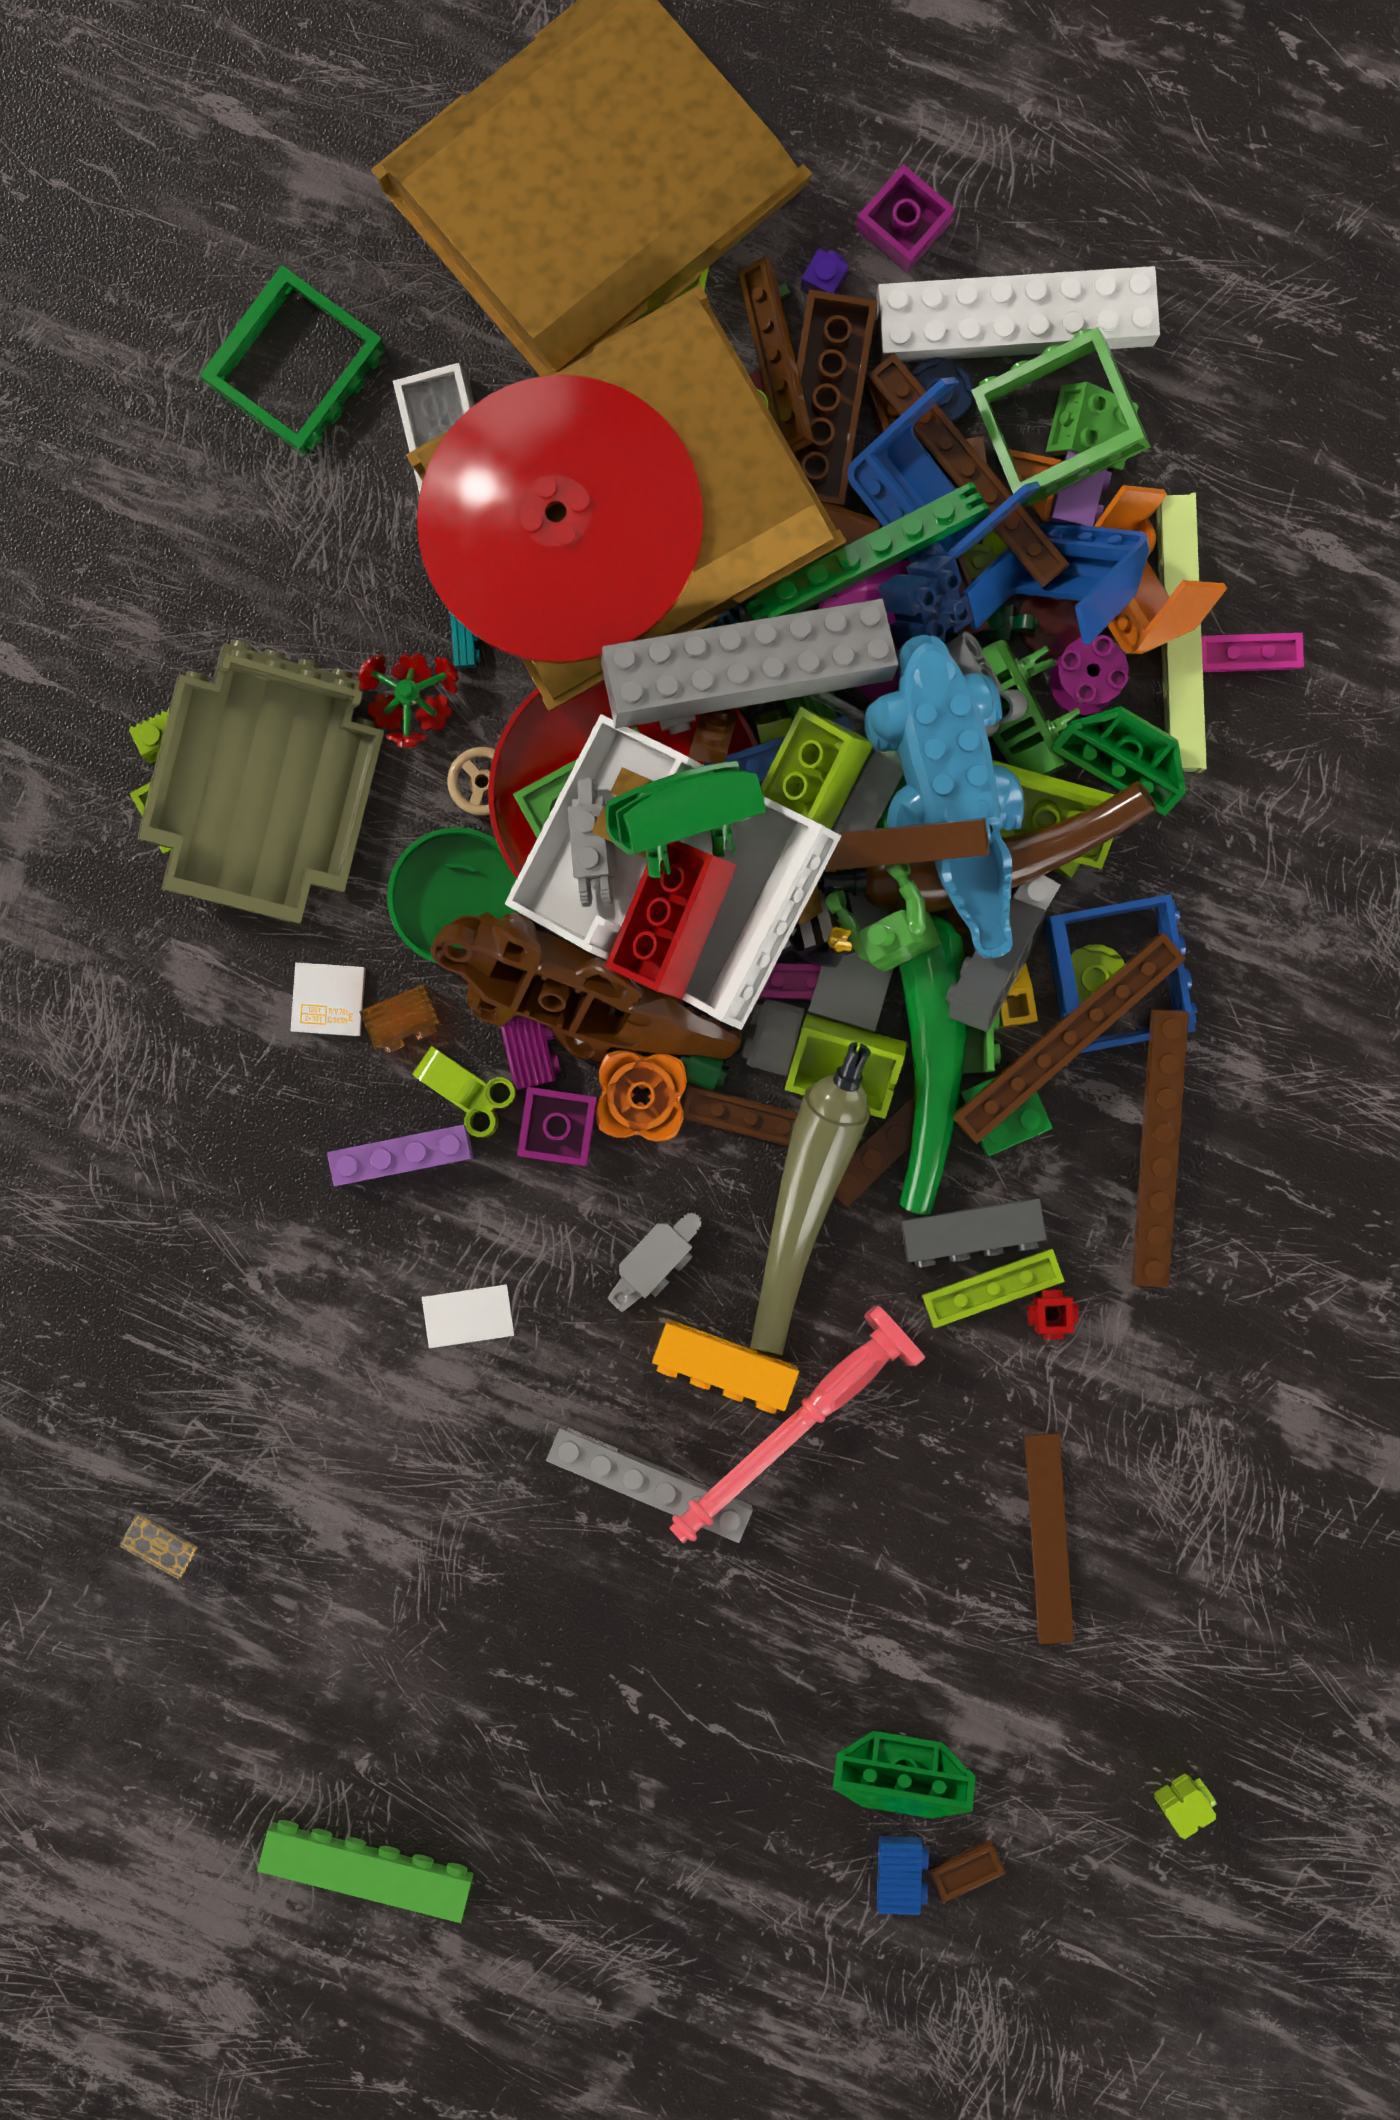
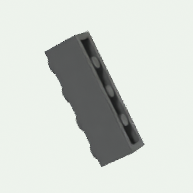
(988, 981)
(973, 1230)

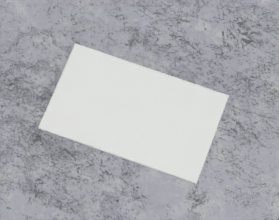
(467, 1316)

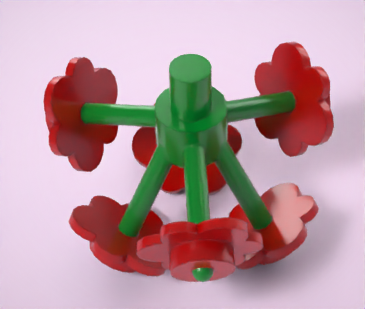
(412, 676)

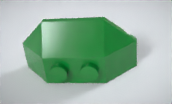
(1124, 751)
(904, 1776)

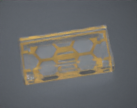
(158, 1546)

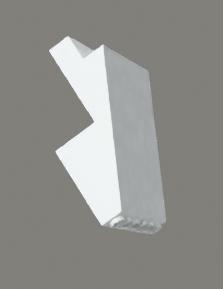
(775, 874)

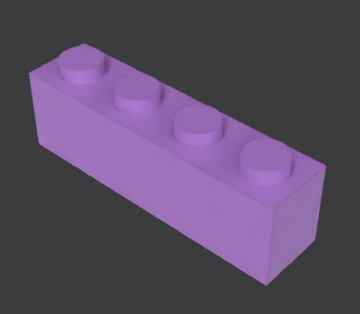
(400, 1155)

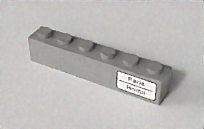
(641, 1480)

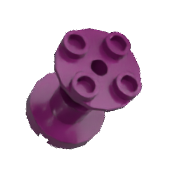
(1088, 676)

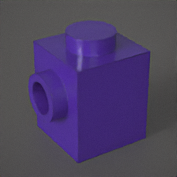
(825, 272)

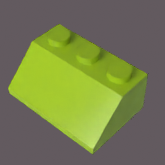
(816, 767)

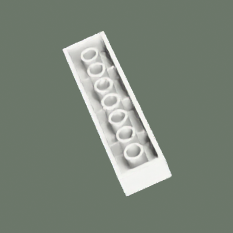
(1016, 313)

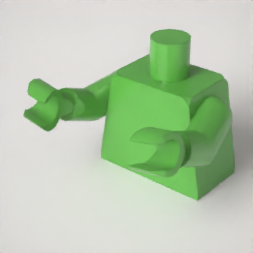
(895, 936)

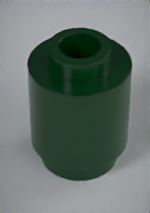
(704, 1071)

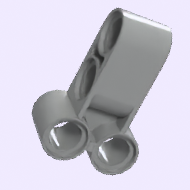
(971, 659)

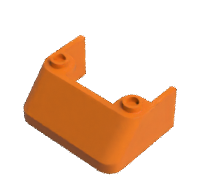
(1152, 615)

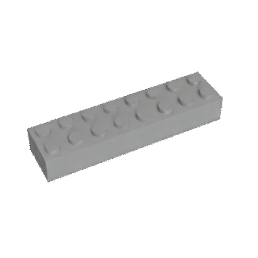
(748, 663)

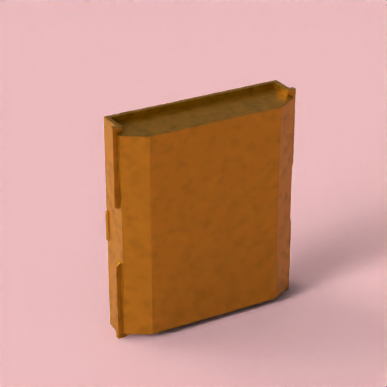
(589, 178)
(755, 495)

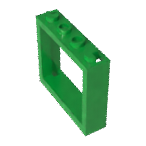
(249, 329)

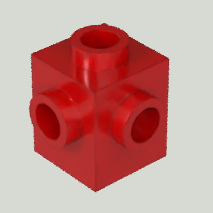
(1064, 1321)

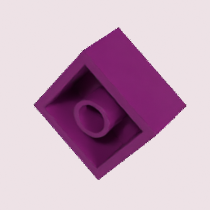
(905, 218)
(557, 1126)

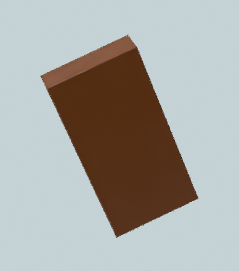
(967, 1871)

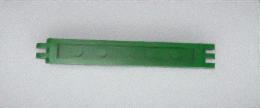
(870, 554)

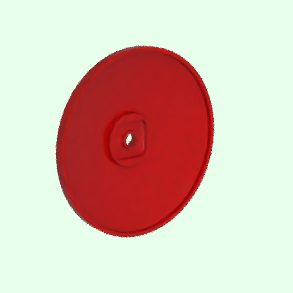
(574, 582)

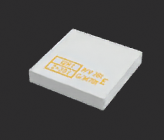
(327, 999)

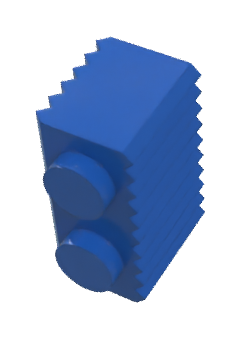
(900, 1875)

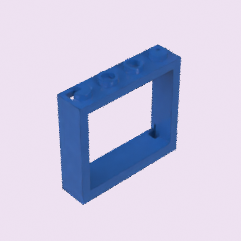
(1063, 974)

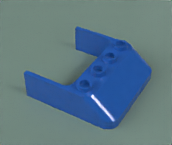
(900, 477)
(1101, 575)

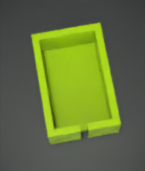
(824, 1048)

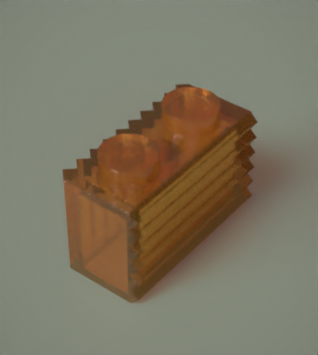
(401, 1018)

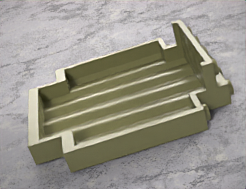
(260, 782)

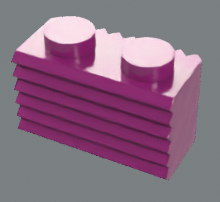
(529, 1053)

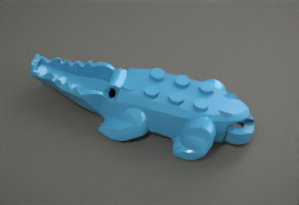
(950, 776)

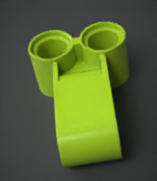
(463, 1088)

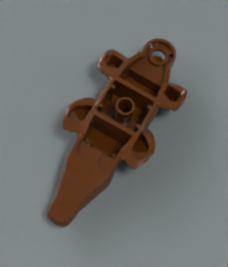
(565, 987)

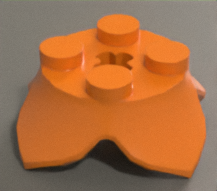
(620, 1075)

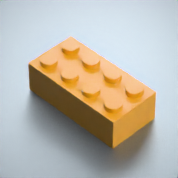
(725, 1365)

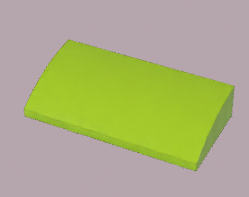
(1052, 801)

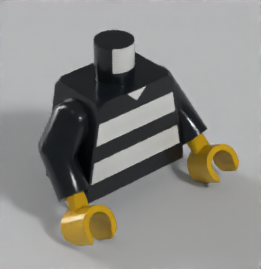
(821, 938)

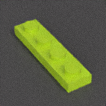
(992, 1288)

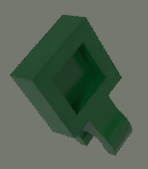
(1005, 622)

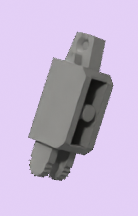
(591, 854)
(653, 1259)

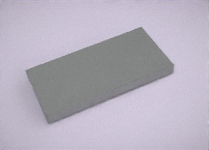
(855, 988)

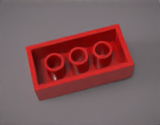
(671, 920)

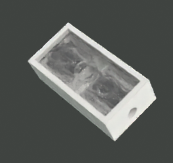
(432, 403)

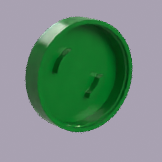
(445, 878)

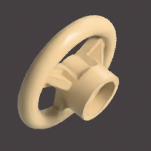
(463, 761)

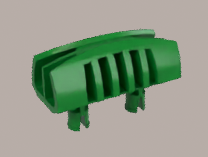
(683, 807)

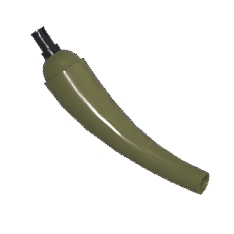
(816, 1160)

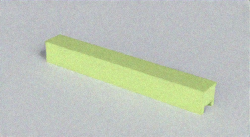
(1183, 655)

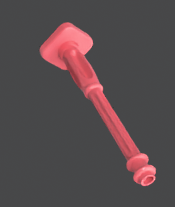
(831, 1393)

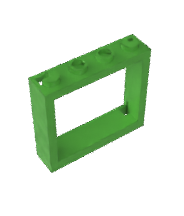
(1081, 465)

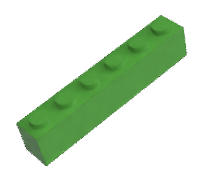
(366, 1871)

